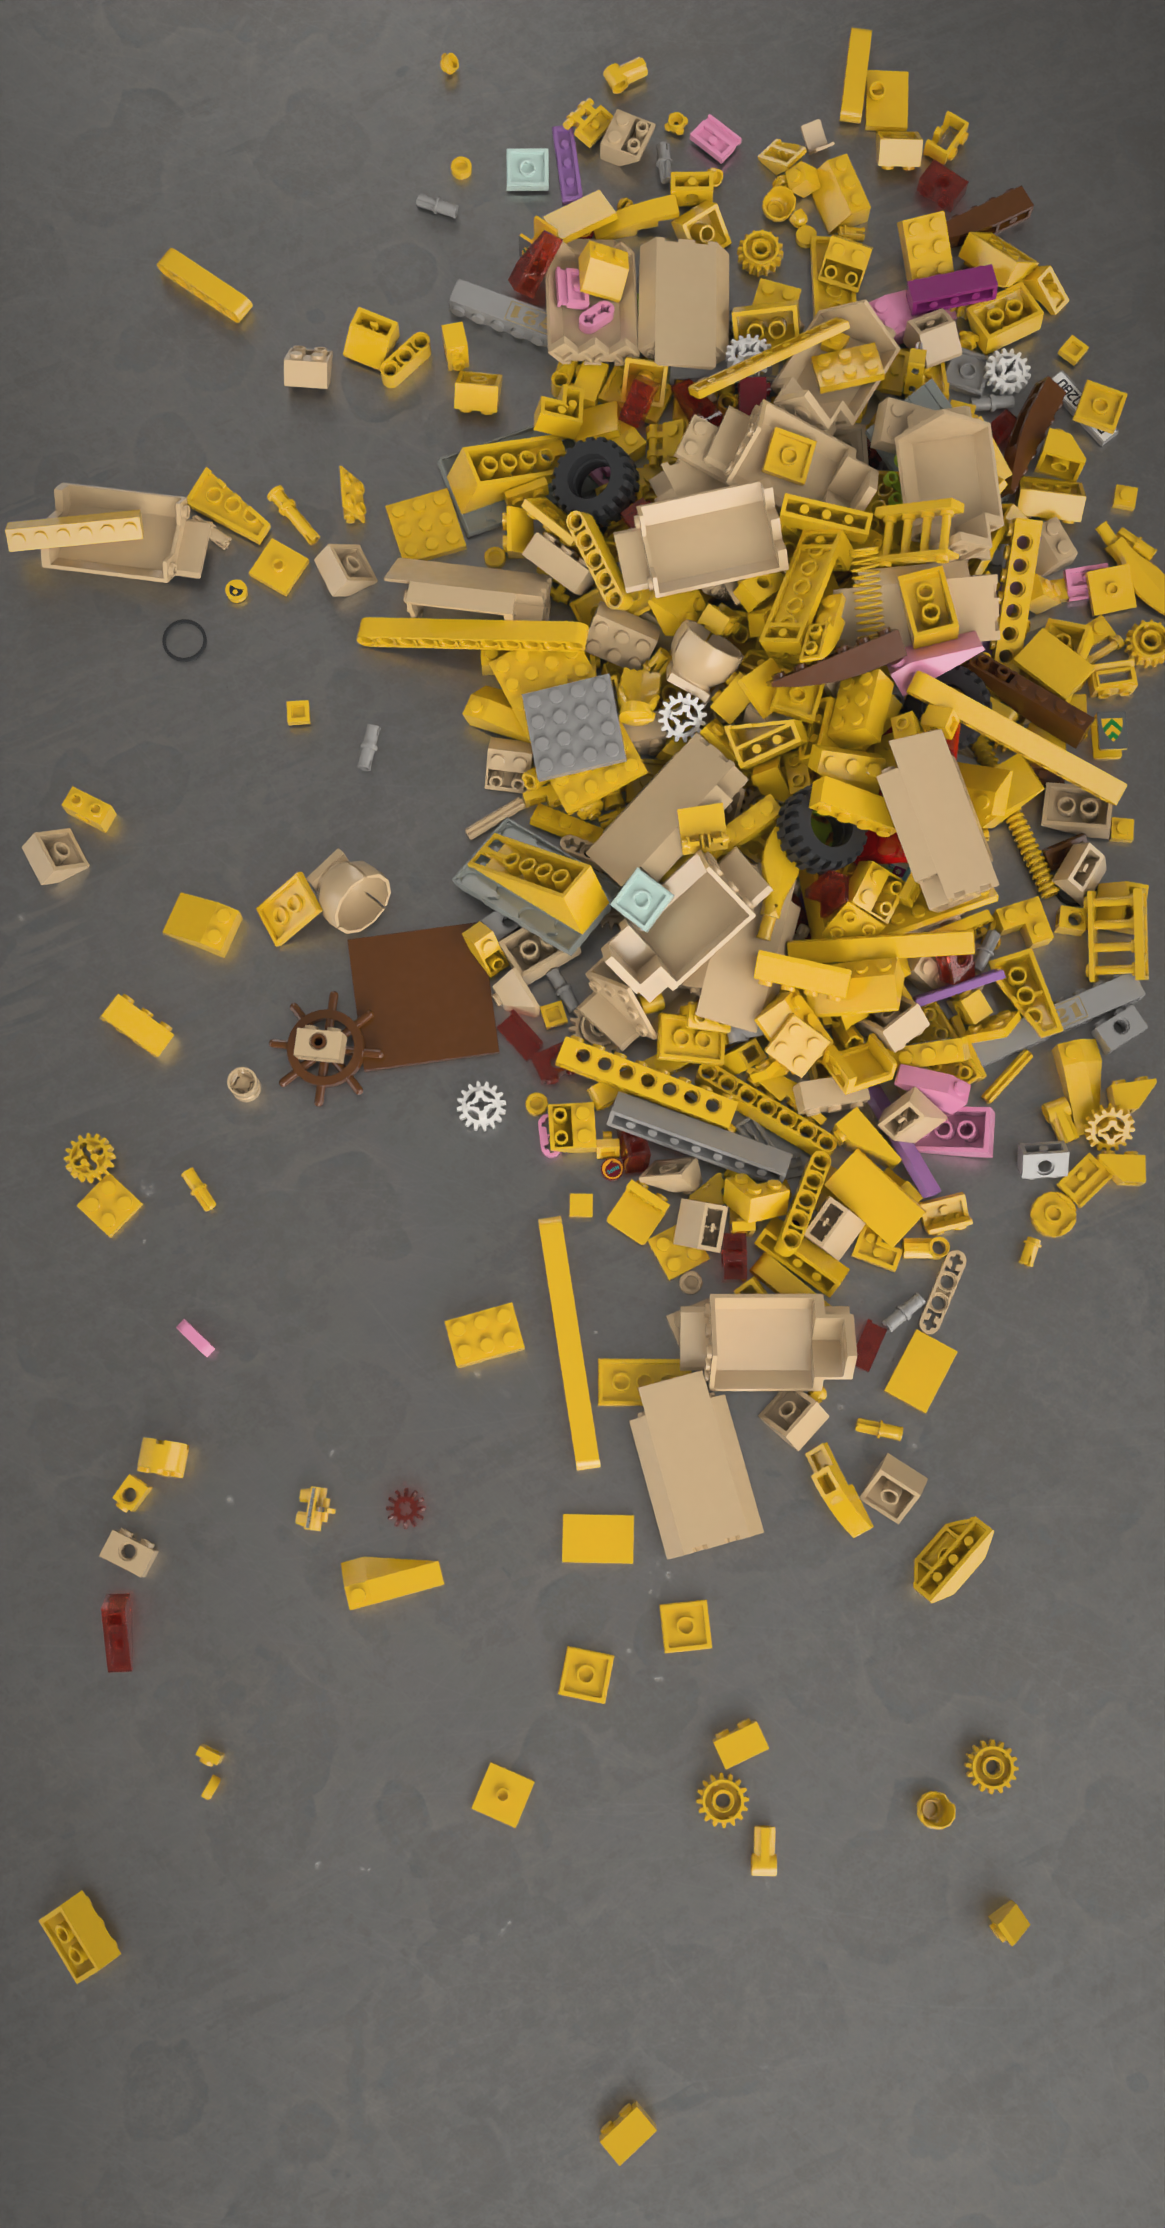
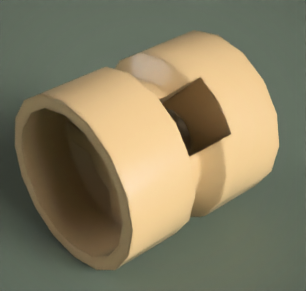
(244, 1084)

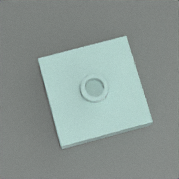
(527, 169)
(642, 900)

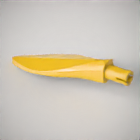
(1146, 577)
(780, 876)

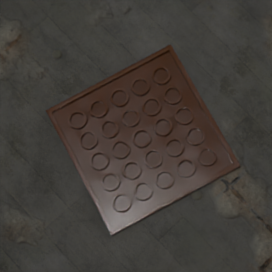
(425, 997)

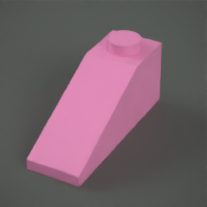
(940, 1088)

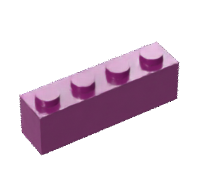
(951, 290)

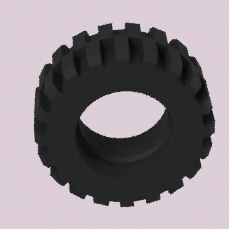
(583, 460)
(970, 685)
(805, 847)

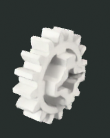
(744, 349)
(997, 366)
(684, 707)
(490, 1105)

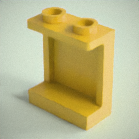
(860, 1065)

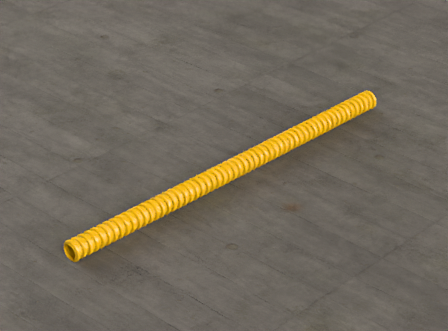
(1020, 829)

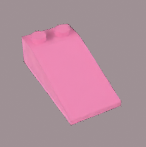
(895, 312)
(934, 659)
(964, 1134)

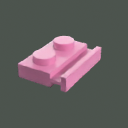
(715, 138)
(568, 289)
(1076, 581)

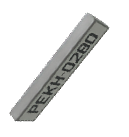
(1070, 403)

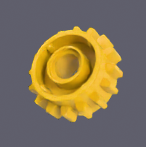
(761, 242)
(1139, 651)
(1004, 1770)
(732, 1809)

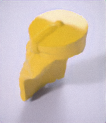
(638, 696)

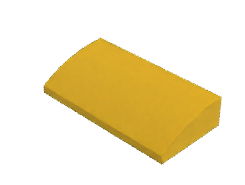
(875, 1198)

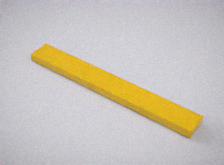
(768, 357)
(884, 946)

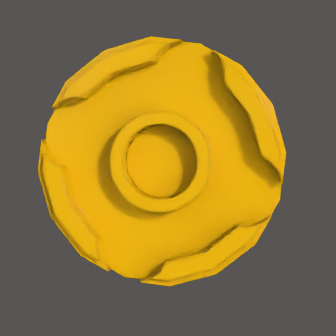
(1053, 1214)

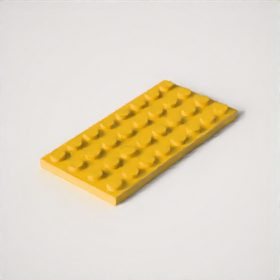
(537, 670)

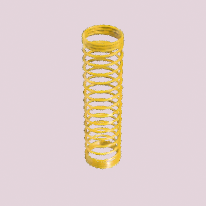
(866, 552)

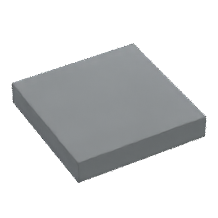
(967, 373)

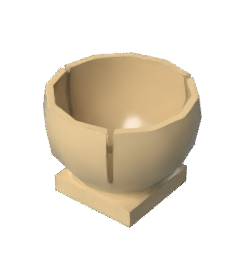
(699, 663)
(344, 889)

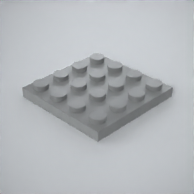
(574, 727)

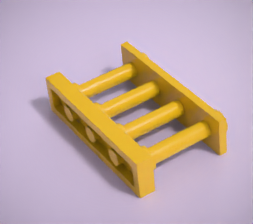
(909, 513)
(1138, 945)

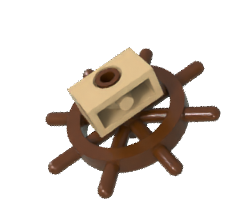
(325, 1046)

